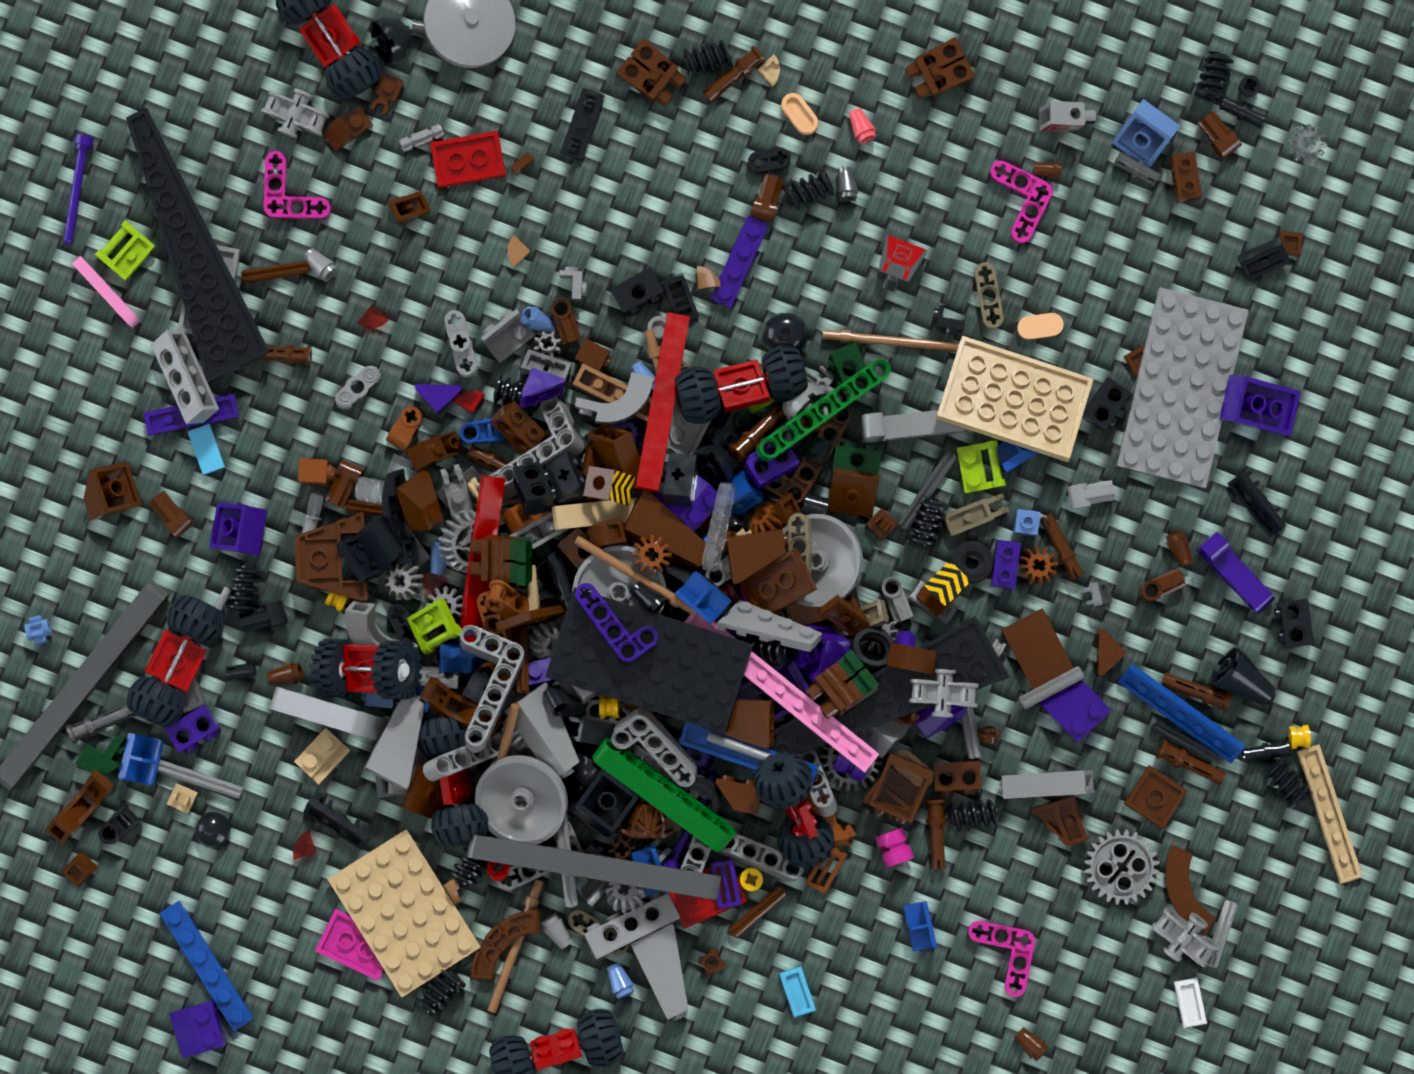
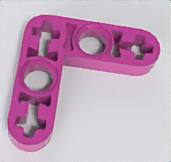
(1028, 191)
(280, 195)
(1016, 951)

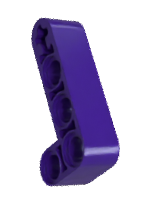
(1233, 571)
(612, 621)

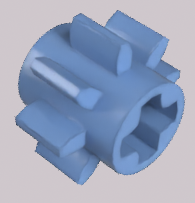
(38, 629)

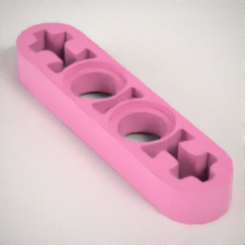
(106, 292)

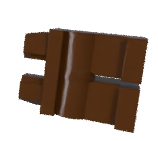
(933, 71)
(653, 80)

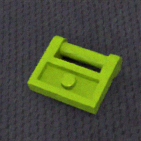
(131, 255)
(973, 467)
(430, 619)

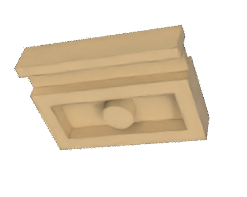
(533, 591)
(322, 756)

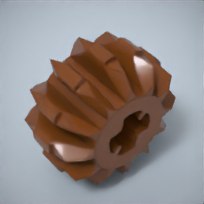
(765, 519)
(657, 548)
(1038, 557)

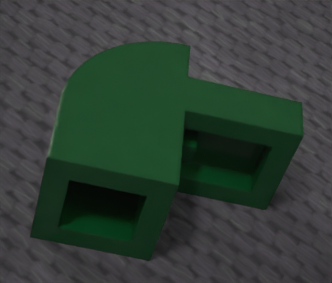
(95, 759)

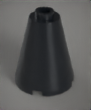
(1242, 678)

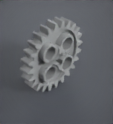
(1137, 880)

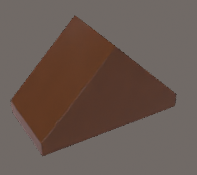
(408, 208)
(1108, 652)
(911, 658)

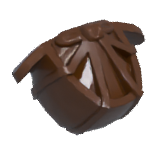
(644, 822)

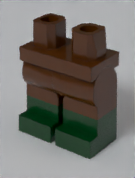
(503, 559)
(843, 685)

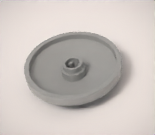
(469, 30)
(835, 558)
(610, 581)
(522, 799)

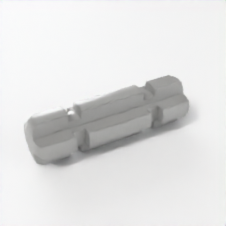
(421, 138)

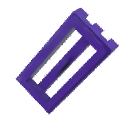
(722, 866)

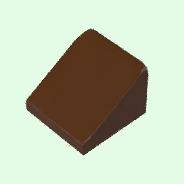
(79, 869)

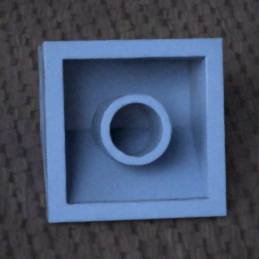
(1145, 133)

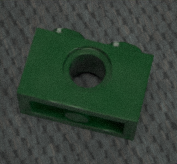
(843, 356)
(869, 453)

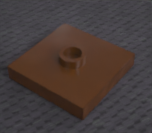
(853, 492)
(423, 795)
(1155, 797)

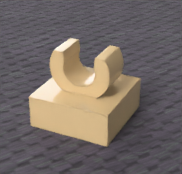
(182, 798)

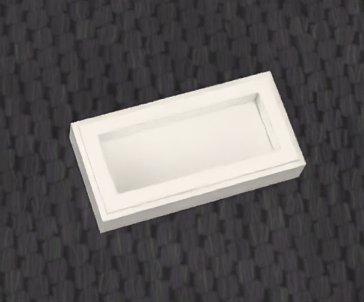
(1190, 1002)

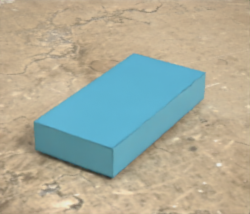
(206, 449)
(797, 991)

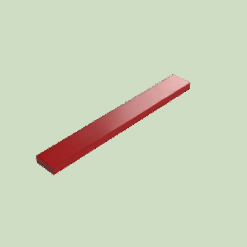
(662, 402)
(485, 524)

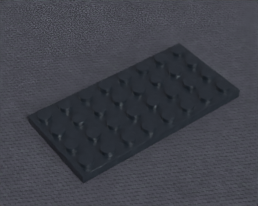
(684, 676)

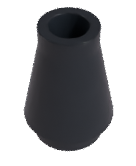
(647, 598)

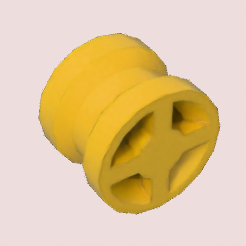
(337, 601)
(609, 707)
(1299, 737)
(751, 879)

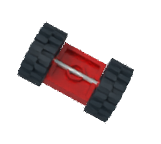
(383, 669)

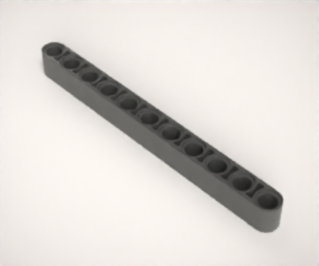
(81, 684)
(594, 866)

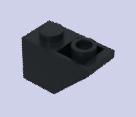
(587, 731)

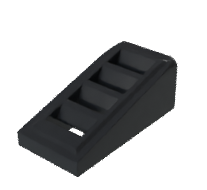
(683, 287)

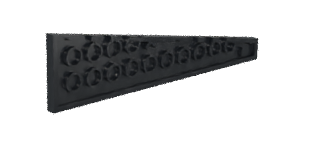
(213, 304)
(959, 649)

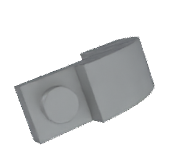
(627, 406)
(363, 626)

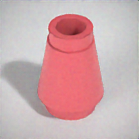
(862, 127)

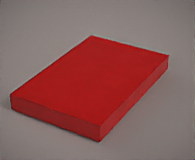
(468, 159)
(697, 909)

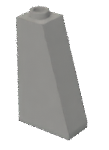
(545, 733)
(396, 748)
(1047, 784)
(662, 966)

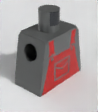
(899, 262)

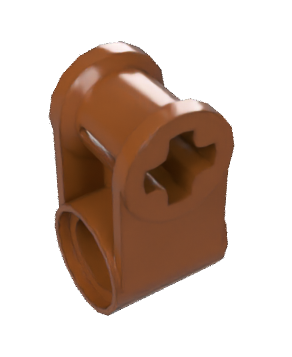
(402, 432)
(505, 600)

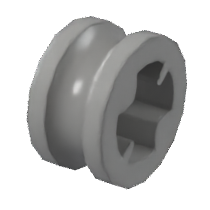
(998, 647)

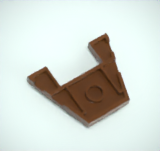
(320, 560)

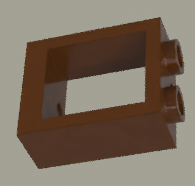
(900, 816)

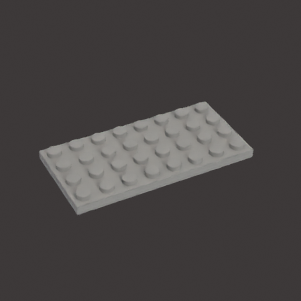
(1181, 387)

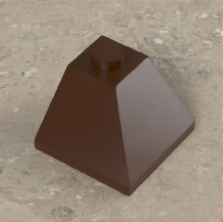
(110, 491)
(420, 502)

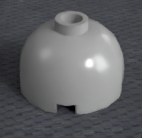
(803, 401)

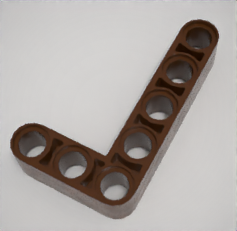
(796, 481)

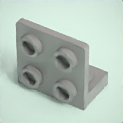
(506, 336)

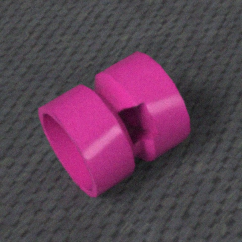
(894, 847)

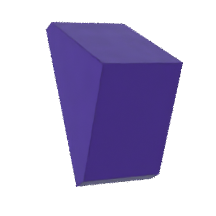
(540, 387)
(438, 395)

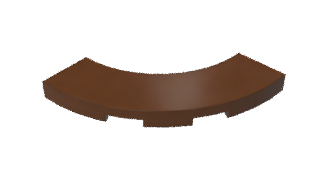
(1179, 887)
(499, 939)

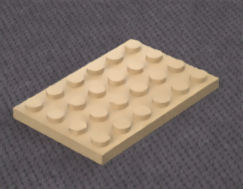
(1014, 398)
(403, 913)

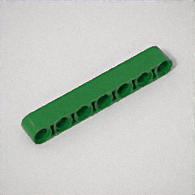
(831, 402)
(664, 795)

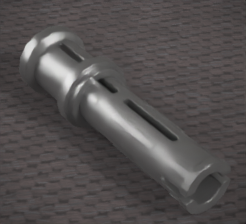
(90, 725)

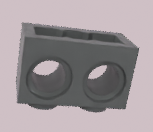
(545, 363)

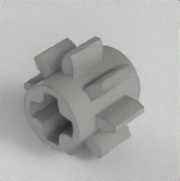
(544, 339)

